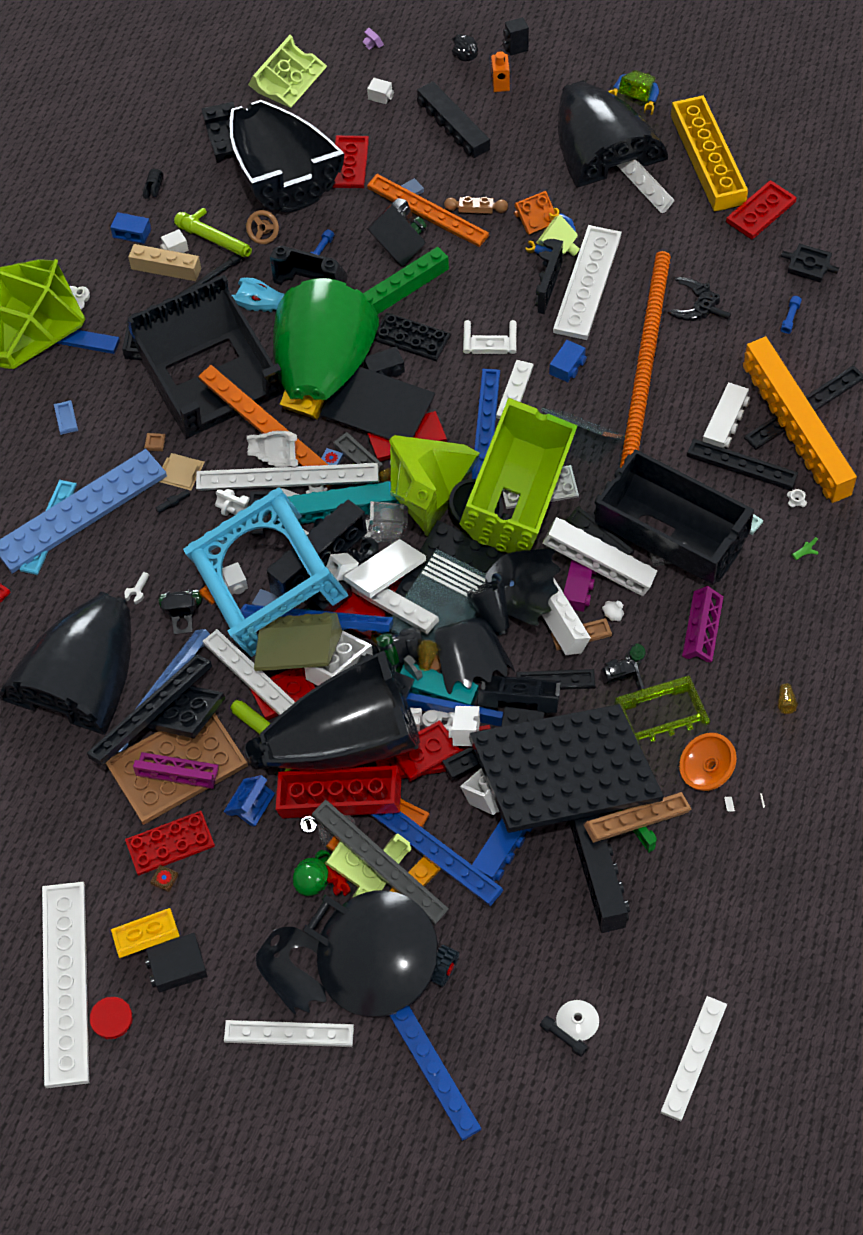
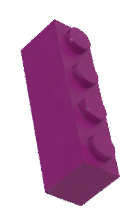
(578, 585)

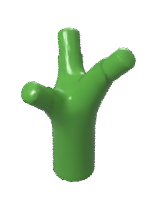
(806, 549)

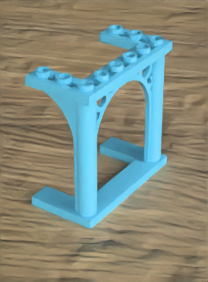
(210, 566)

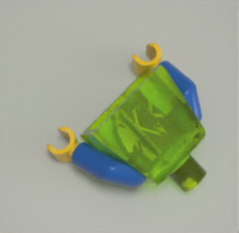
(638, 86)

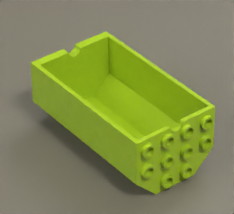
(525, 460)

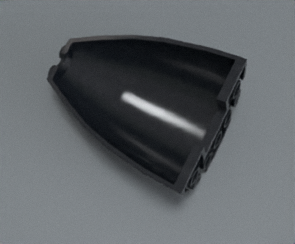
(602, 132)
(283, 156)
(77, 665)
(344, 722)

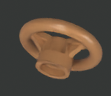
(268, 227)

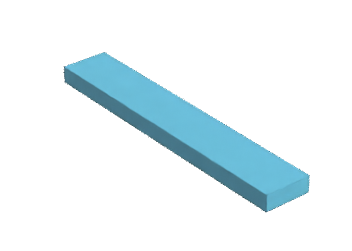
(63, 490)

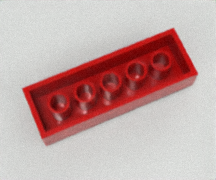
(347, 789)

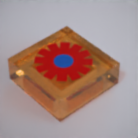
(164, 878)

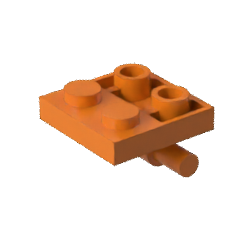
(534, 212)

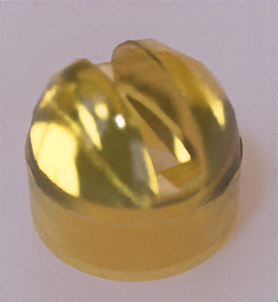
(385, 475)

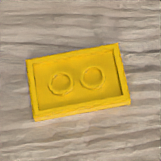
(144, 933)

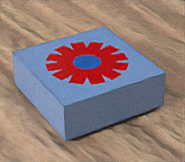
(332, 457)

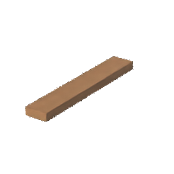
(636, 817)

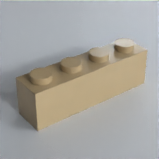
(164, 262)

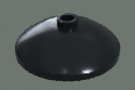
(459, 497)

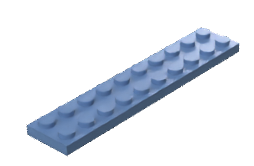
(80, 510)

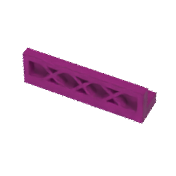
(699, 621)
(176, 773)

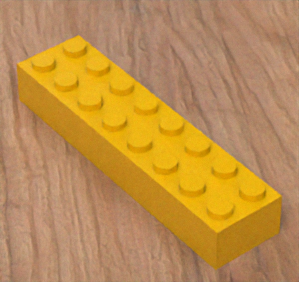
(709, 153)

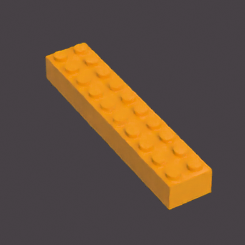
(799, 420)

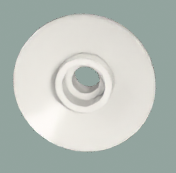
(578, 1029)

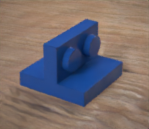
(250, 800)

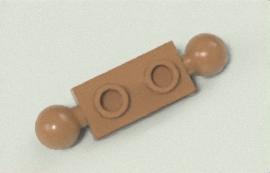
(476, 205)

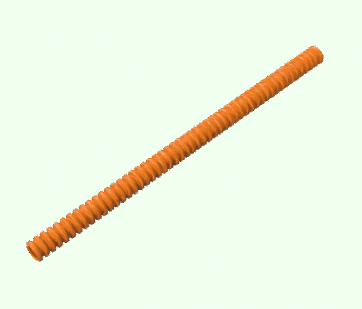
(646, 355)

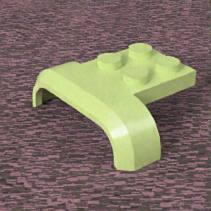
(357, 872)

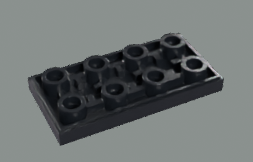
(411, 336)

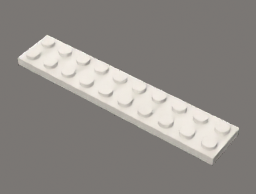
(65, 985)

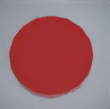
(111, 1017)

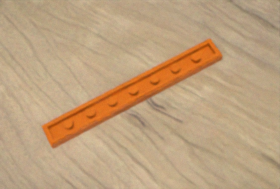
(429, 210)

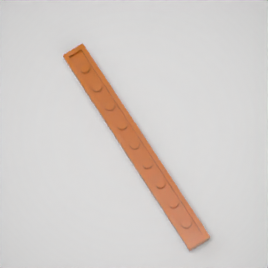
(254, 413)

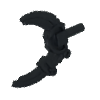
(703, 306)

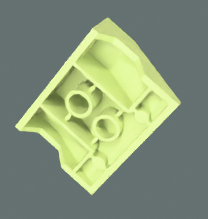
(287, 73)

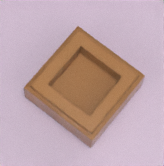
(155, 442)

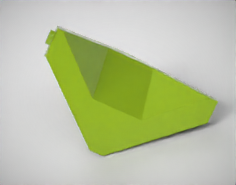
(34, 310)
(426, 474)

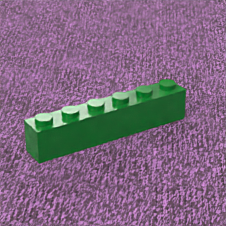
(407, 280)

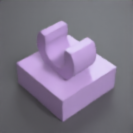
(372, 39)

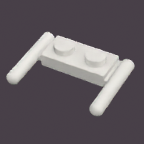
(489, 344)

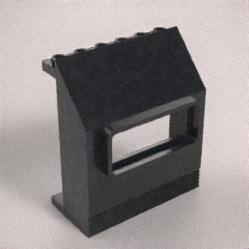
(193, 325)

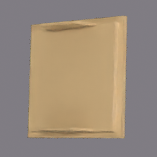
(181, 471)

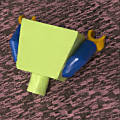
(561, 229)

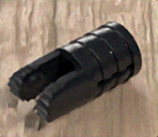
(153, 183)

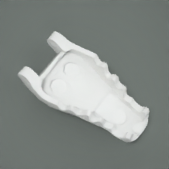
(274, 447)

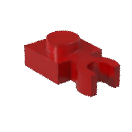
(338, 881)

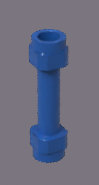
(327, 236)
(787, 324)

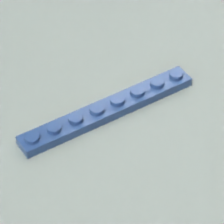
(183, 657)

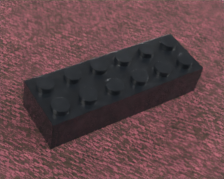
(332, 536)
(601, 877)

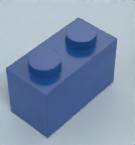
(130, 228)
(567, 361)

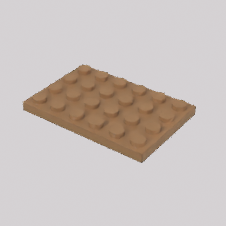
(154, 796)

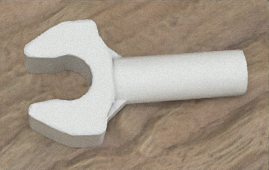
(137, 589)

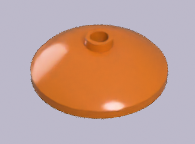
(702, 755)

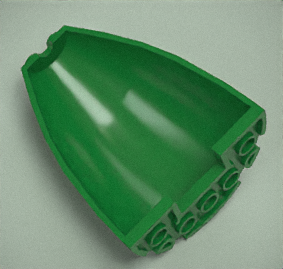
(321, 336)

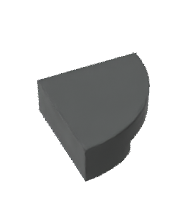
(409, 666)

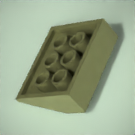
(298, 642)

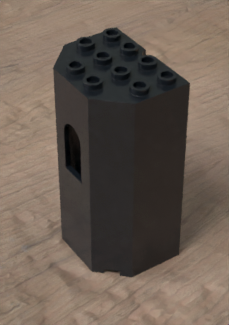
(701, 516)

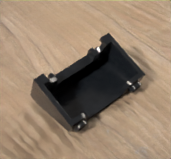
(290, 262)

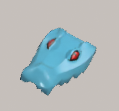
(257, 295)

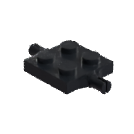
(809, 262)

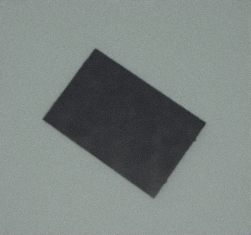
(378, 405)

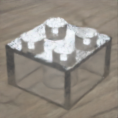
(387, 521)

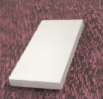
(564, 489)
(384, 568)

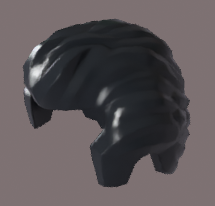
(465, 47)
(368, 549)
(254, 753)

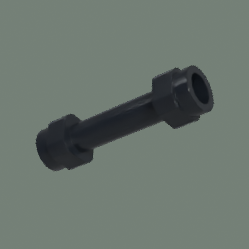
(578, 1047)

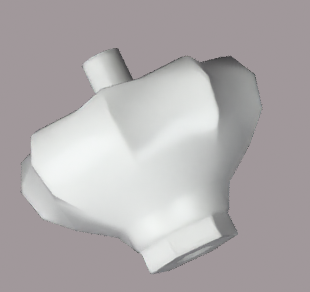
(613, 610)

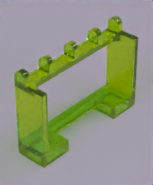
(675, 687)

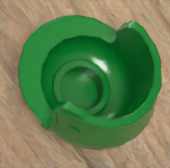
(310, 876)

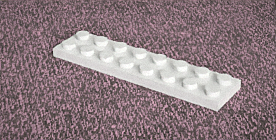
(587, 282)

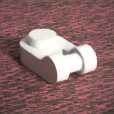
(433, 716)

